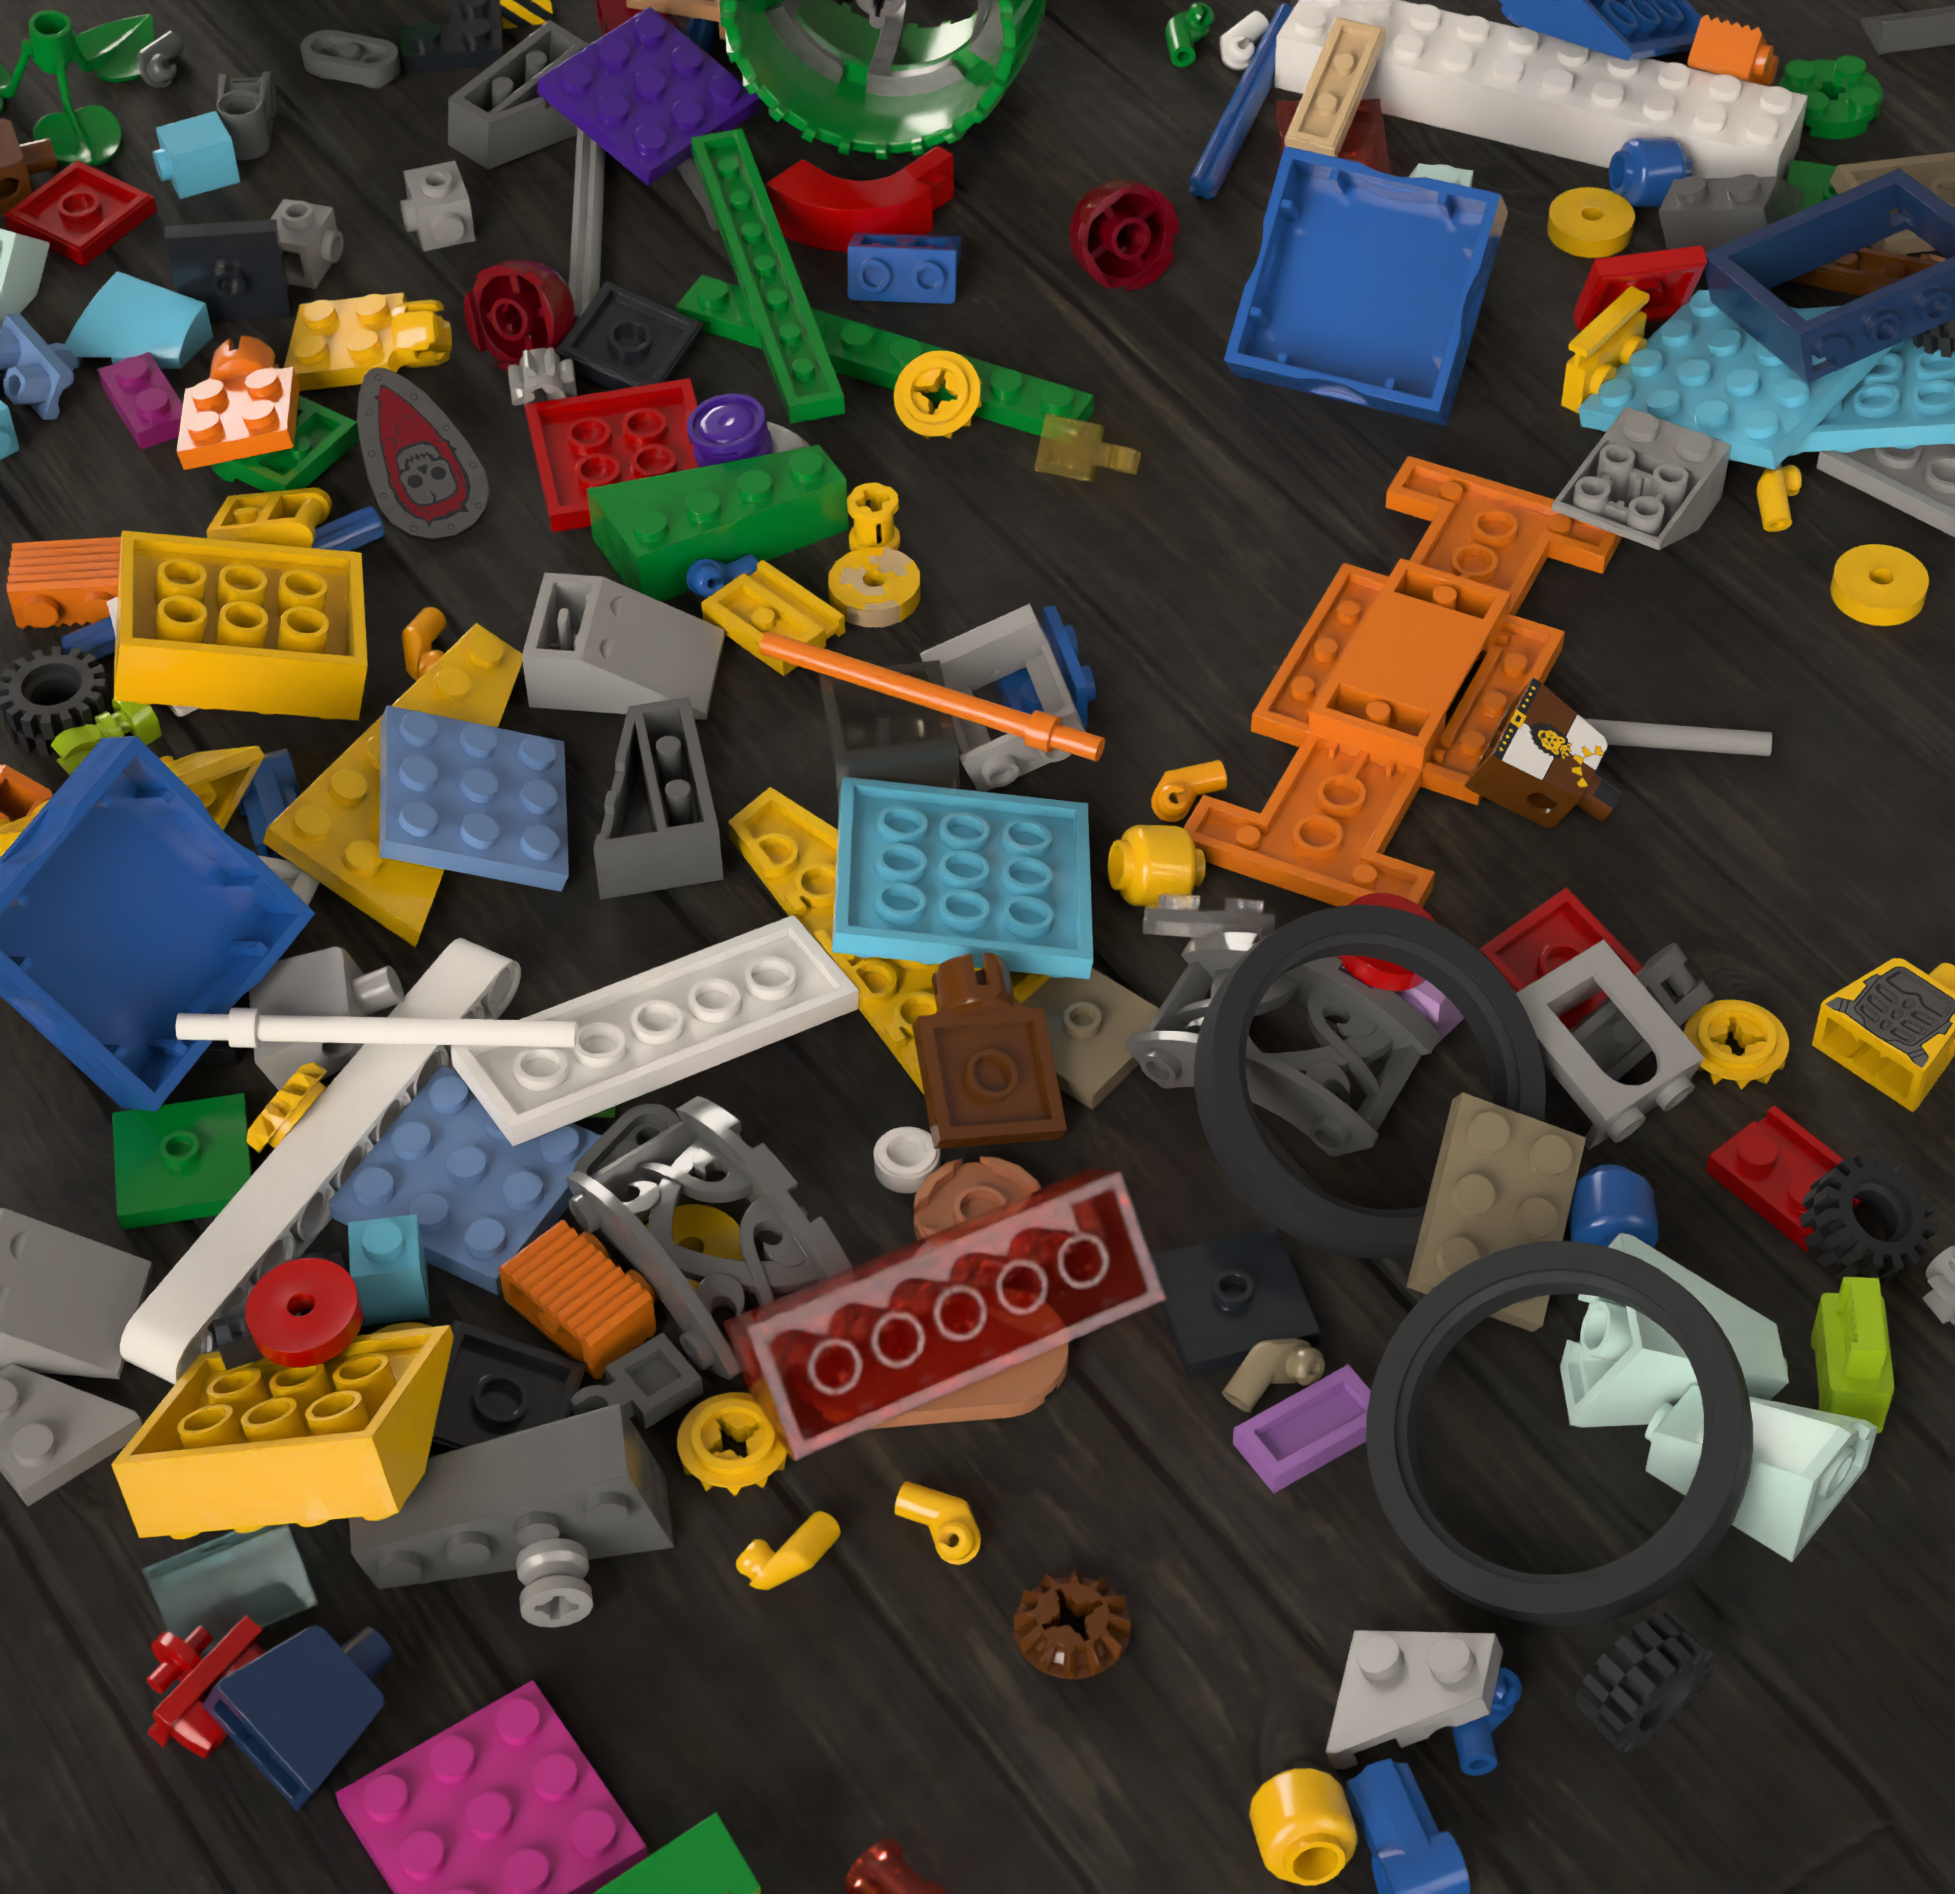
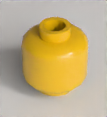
(1154, 862)
(1303, 1826)

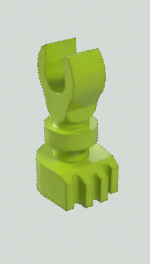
(76, 743)

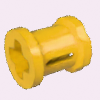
(874, 520)

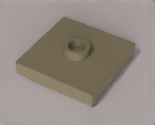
(1089, 1030)

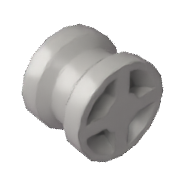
(554, 1582)

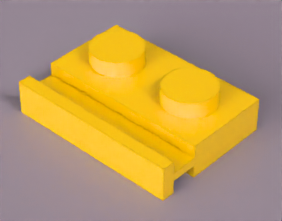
(1605, 347)
(773, 604)

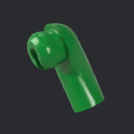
(1185, 31)

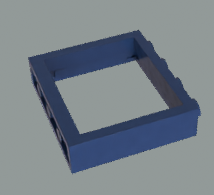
(1749, 266)

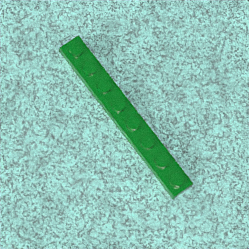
(767, 277)
(881, 356)

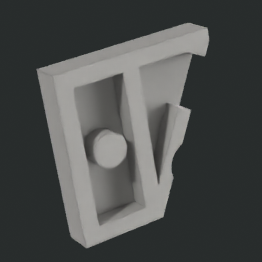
(54, 1431)
(1410, 1687)

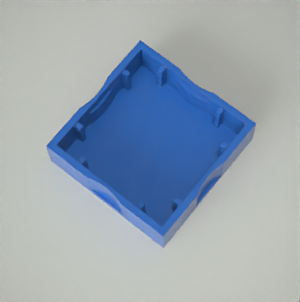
(1366, 285)
(130, 913)

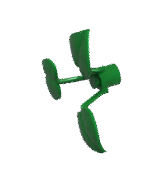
(110, 50)

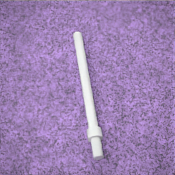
(248, 1027)

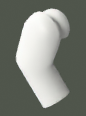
(1238, 42)

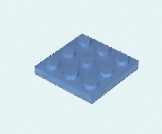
(473, 799)
(463, 1180)

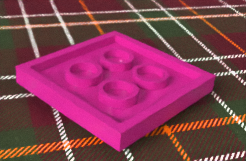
(493, 1809)

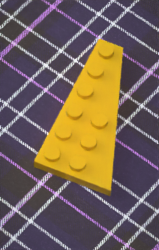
(336, 820)
(797, 864)

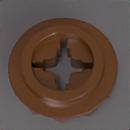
(1061, 1650)

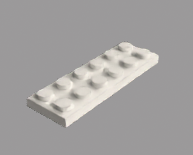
(660, 1029)

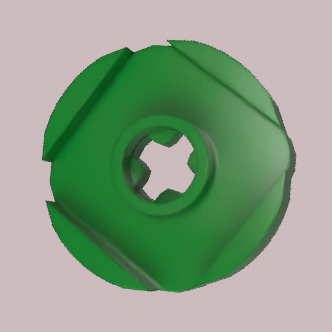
(1854, 94)

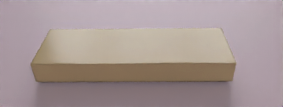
(1336, 87)

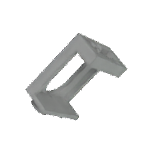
(991, 654)
(1610, 1105)

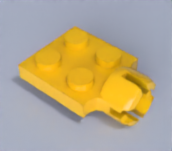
(346, 338)

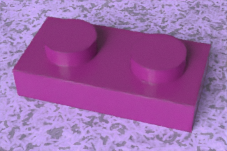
(143, 399)

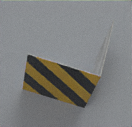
(525, 12)

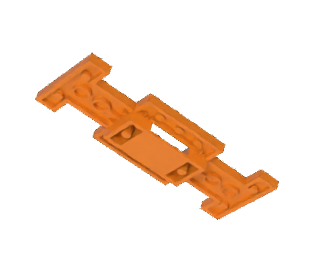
(1375, 684)

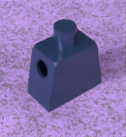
(302, 1706)

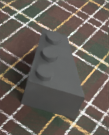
(501, 112)
(660, 807)

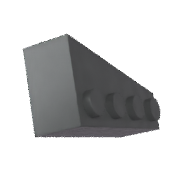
(490, 1500)

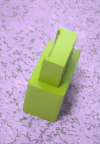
(1854, 1352)

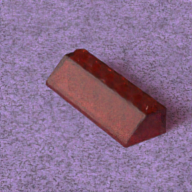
(945, 1311)

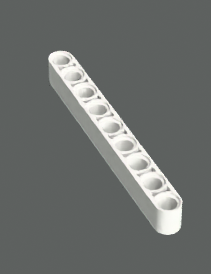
(289, 1193)

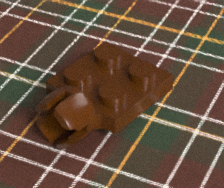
(986, 1060)

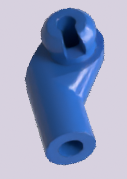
(709, 576)
(1474, 1738)

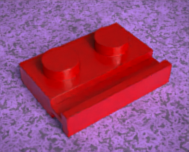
(1772, 1170)

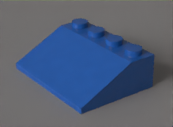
(1611, 26)

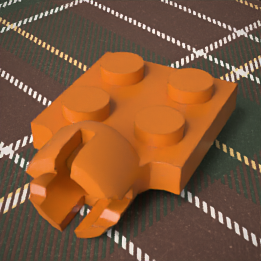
(241, 409)

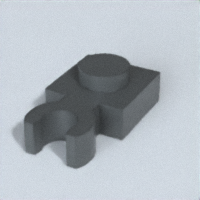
(645, 1382)

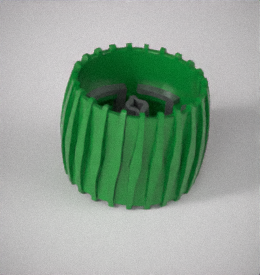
(873, 79)

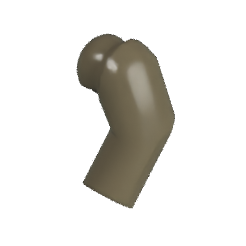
(1273, 1363)

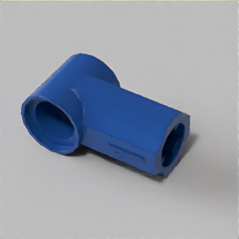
(269, 795)
(1402, 1834)

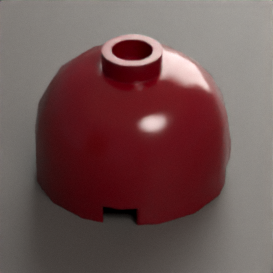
(1123, 234)
(518, 309)

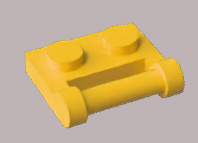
(263, 520)

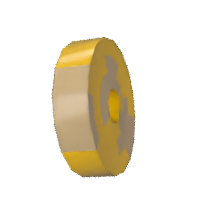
(874, 586)

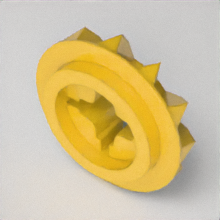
(926, 375)
(1753, 1028)
(287, 1107)
(742, 1418)

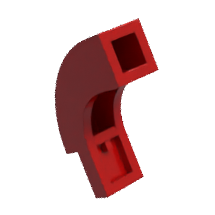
(829, 210)

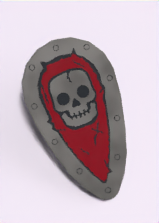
(417, 461)

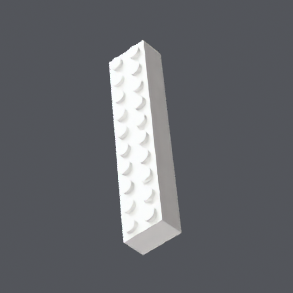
(1549, 91)

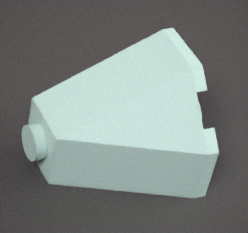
(1633, 1366)
(1798, 1466)

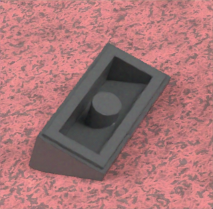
(1911, 30)

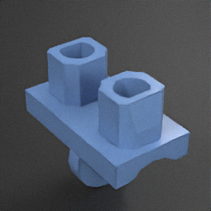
(32, 368)

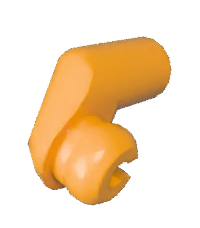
(418, 640)
(1181, 786)

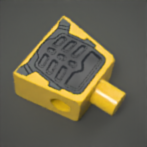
(1892, 1028)

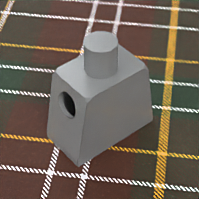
(318, 985)

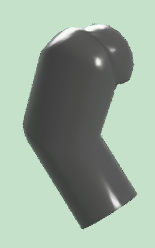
(155, 58)

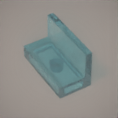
(228, 1579)

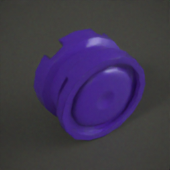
(728, 430)

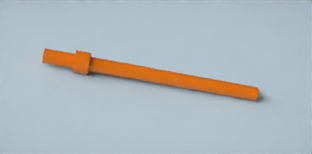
(1038, 730)

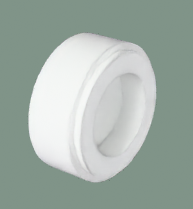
(905, 1159)

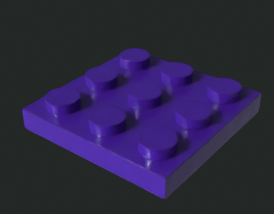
(647, 94)

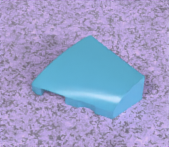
(140, 318)

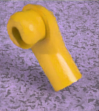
(1772, 496)
(947, 1517)
(793, 1558)

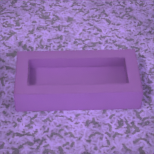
(1306, 1429)

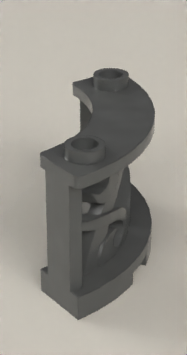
(1298, 1083)
(697, 1145)

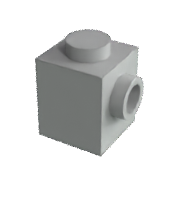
(437, 206)
(307, 241)

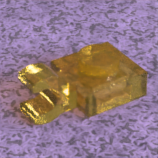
(1075, 449)

